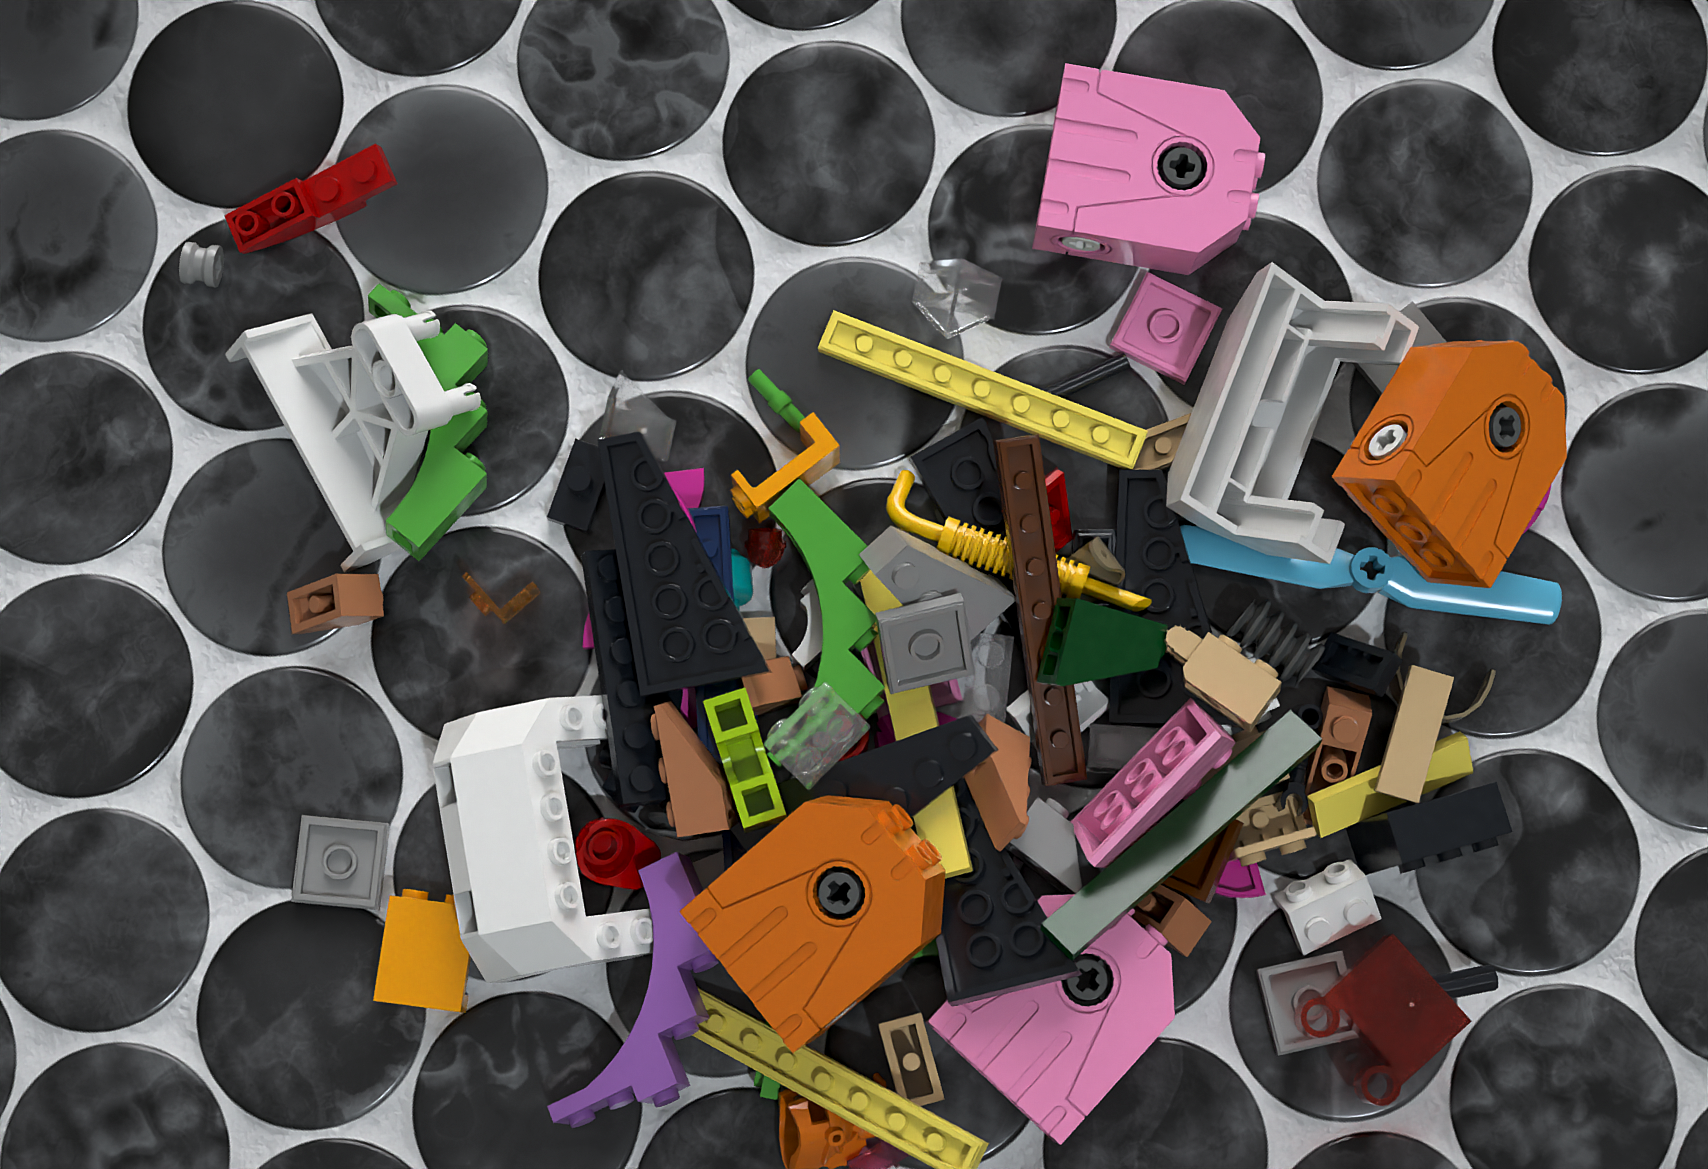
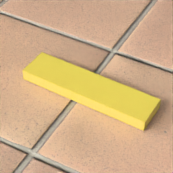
(1356, 799)

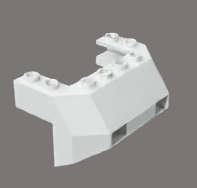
(1263, 410)
(515, 843)

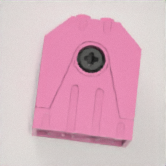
(1146, 172)
(1064, 1046)

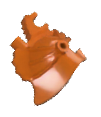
(816, 1136)

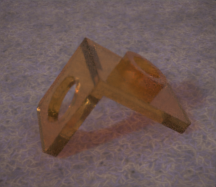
(510, 609)

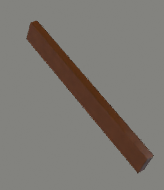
(1036, 594)

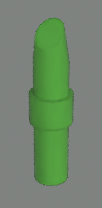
(776, 399)

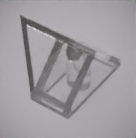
(956, 294)
(632, 411)

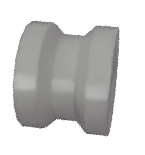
(201, 264)

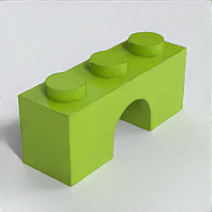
(745, 760)

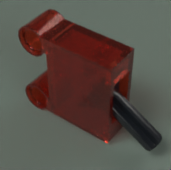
(1396, 1011)

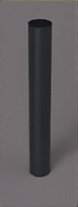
(1089, 377)

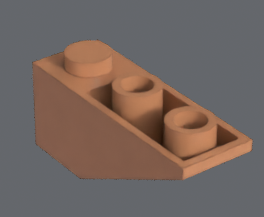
(1343, 736)
(695, 780)
(1002, 783)

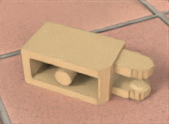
(1223, 676)

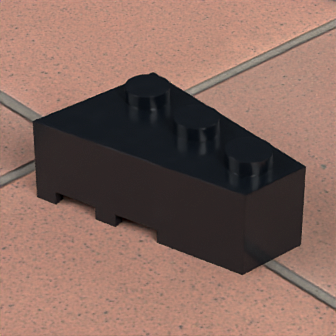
(1430, 829)

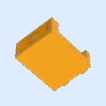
(810, 465)
(422, 954)

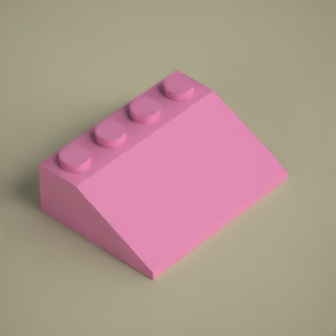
(1152, 784)

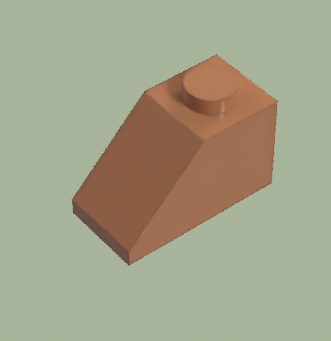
(335, 603)
(775, 689)
(1172, 917)

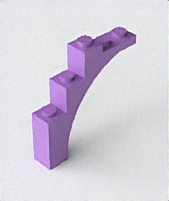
(671, 1007)

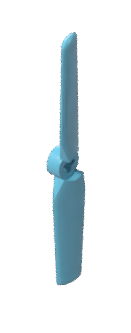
(1509, 597)

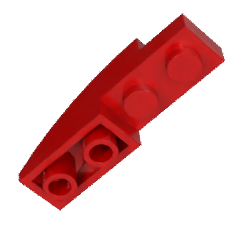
(311, 203)

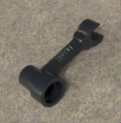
(1295, 784)

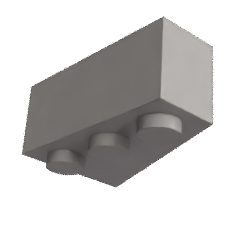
(922, 573)

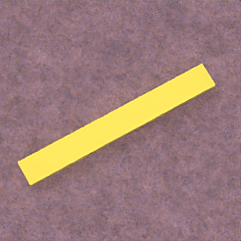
(982, 391)
(911, 714)
(839, 1089)

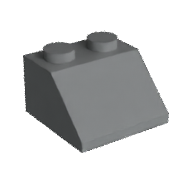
(1049, 846)

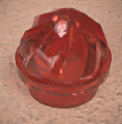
(765, 546)

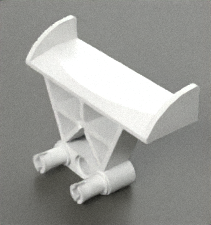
(356, 413)

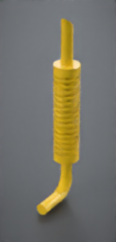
(994, 552)

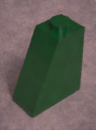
(1098, 643)

